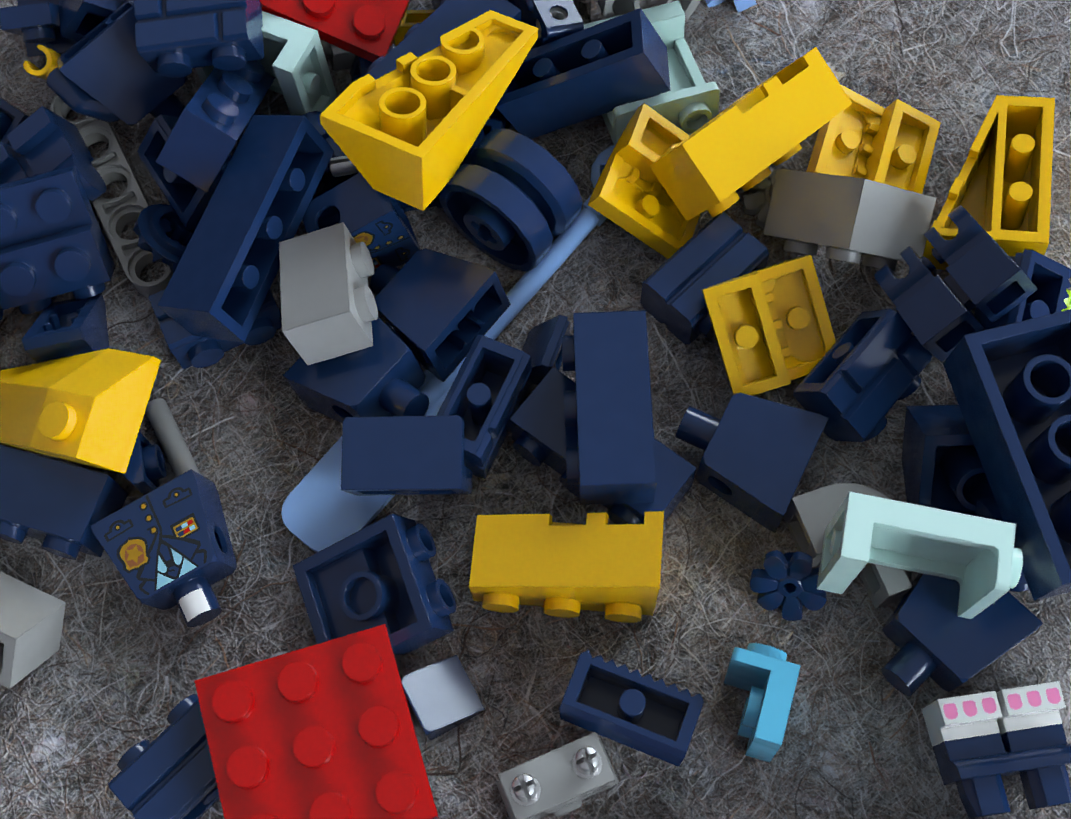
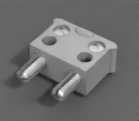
(557, 780)

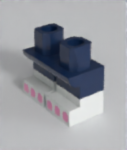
(998, 736)

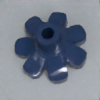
(788, 582)

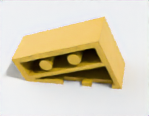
(750, 136)
(1006, 177)
(568, 565)

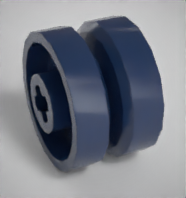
(511, 199)

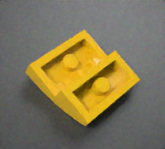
(877, 143)
(632, 193)
(770, 325)

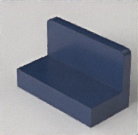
(404, 456)

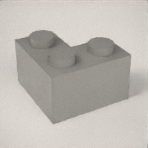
(847, 217)

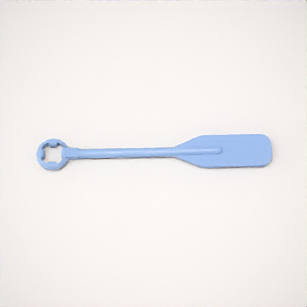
(317, 506)

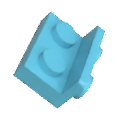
(771, 688)

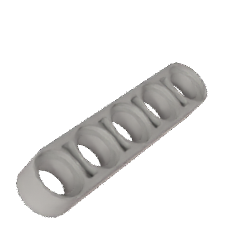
(121, 210)

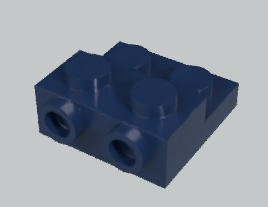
(49, 242)
(375, 581)

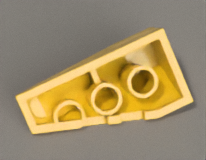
(424, 116)
(78, 406)

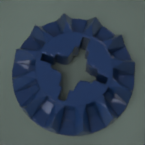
(156, 227)

